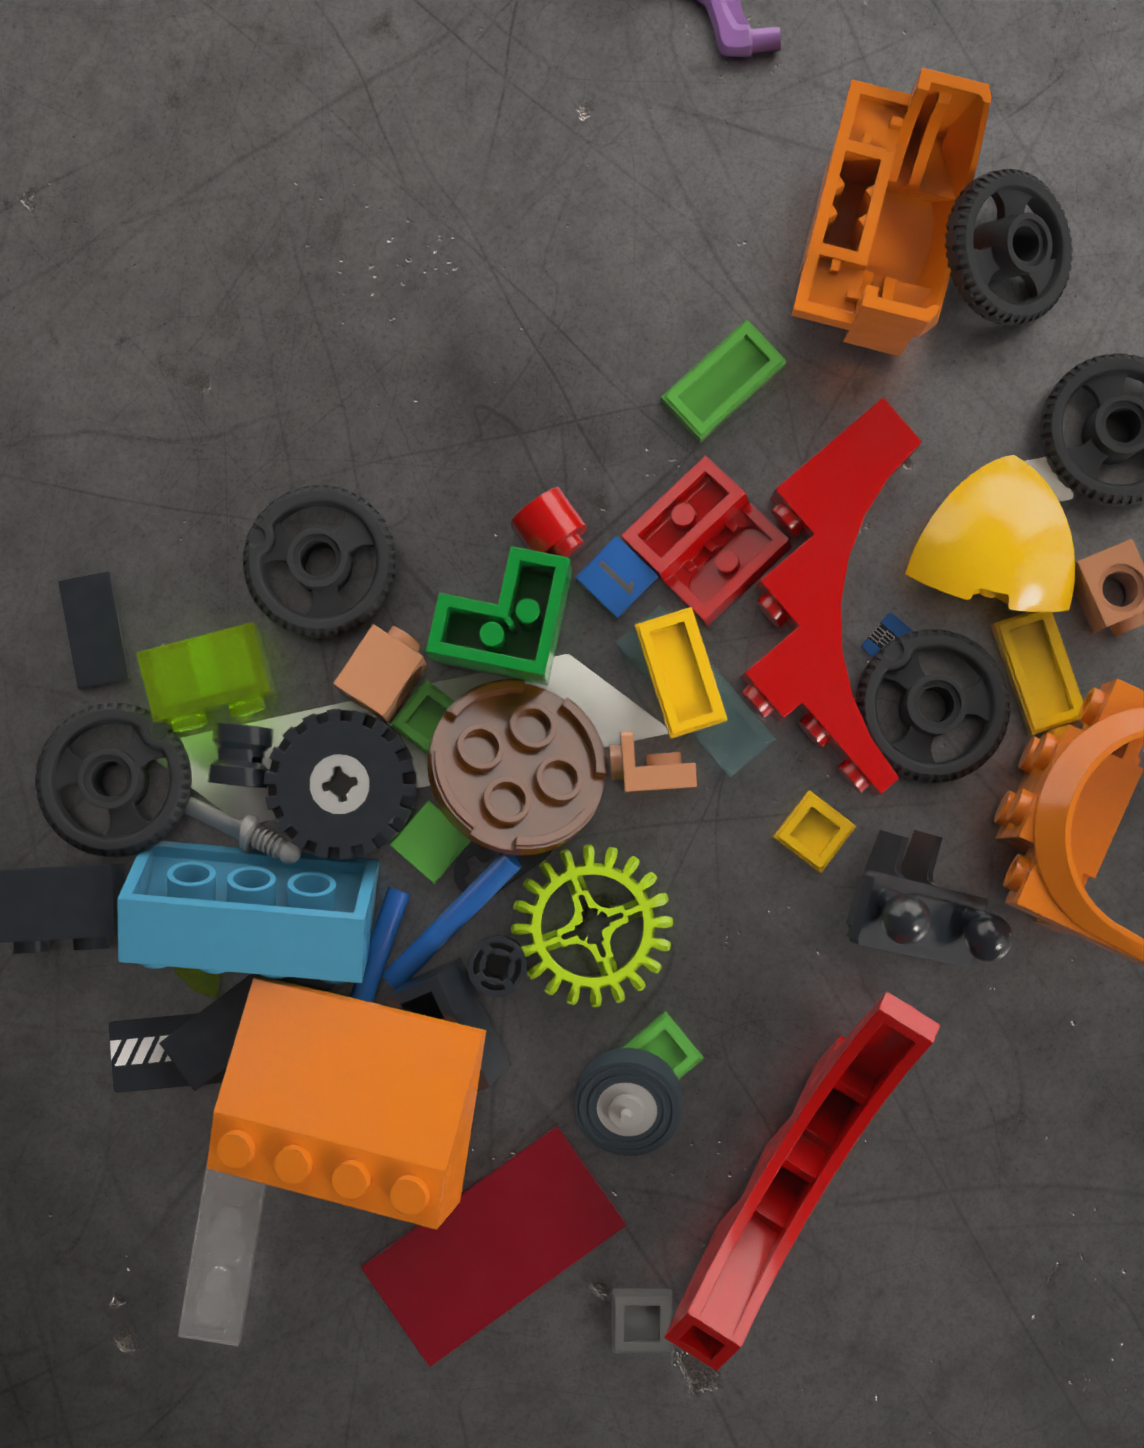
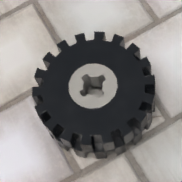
(372, 804)

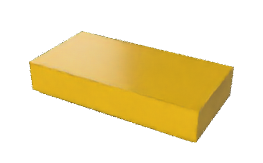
(1038, 670)
(680, 673)

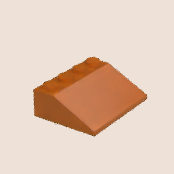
(348, 1102)

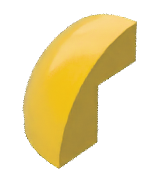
(1001, 540)

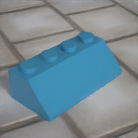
(247, 912)

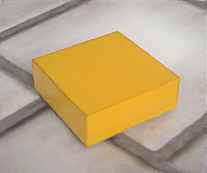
(814, 831)

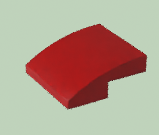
(706, 541)

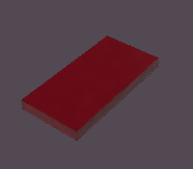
(495, 1246)

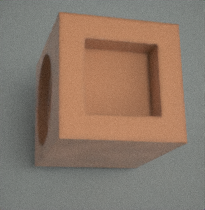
(1127, 567)
(382, 672)

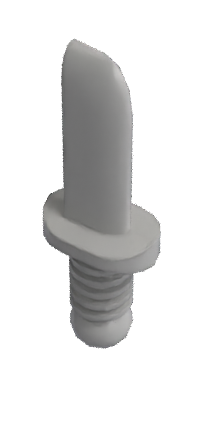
(248, 831)

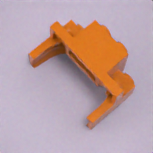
(885, 206)
(1069, 814)

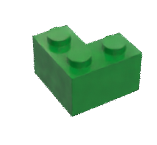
(508, 637)

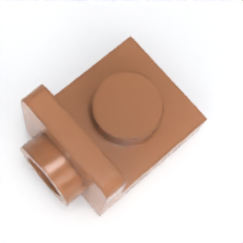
(660, 772)

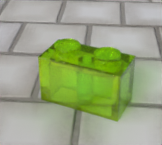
(208, 676)

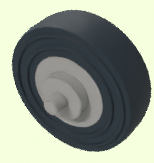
(628, 1101)

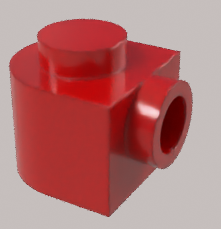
(550, 524)

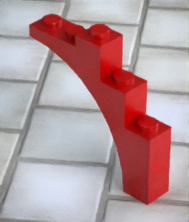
(805, 591)
(792, 1175)

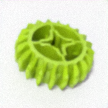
(610, 973)

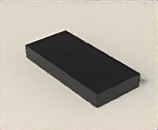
(94, 630)

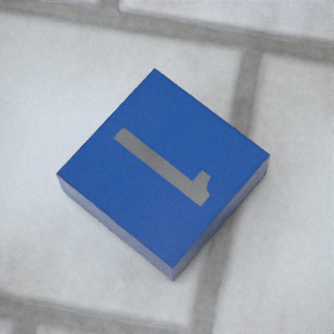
(616, 577)

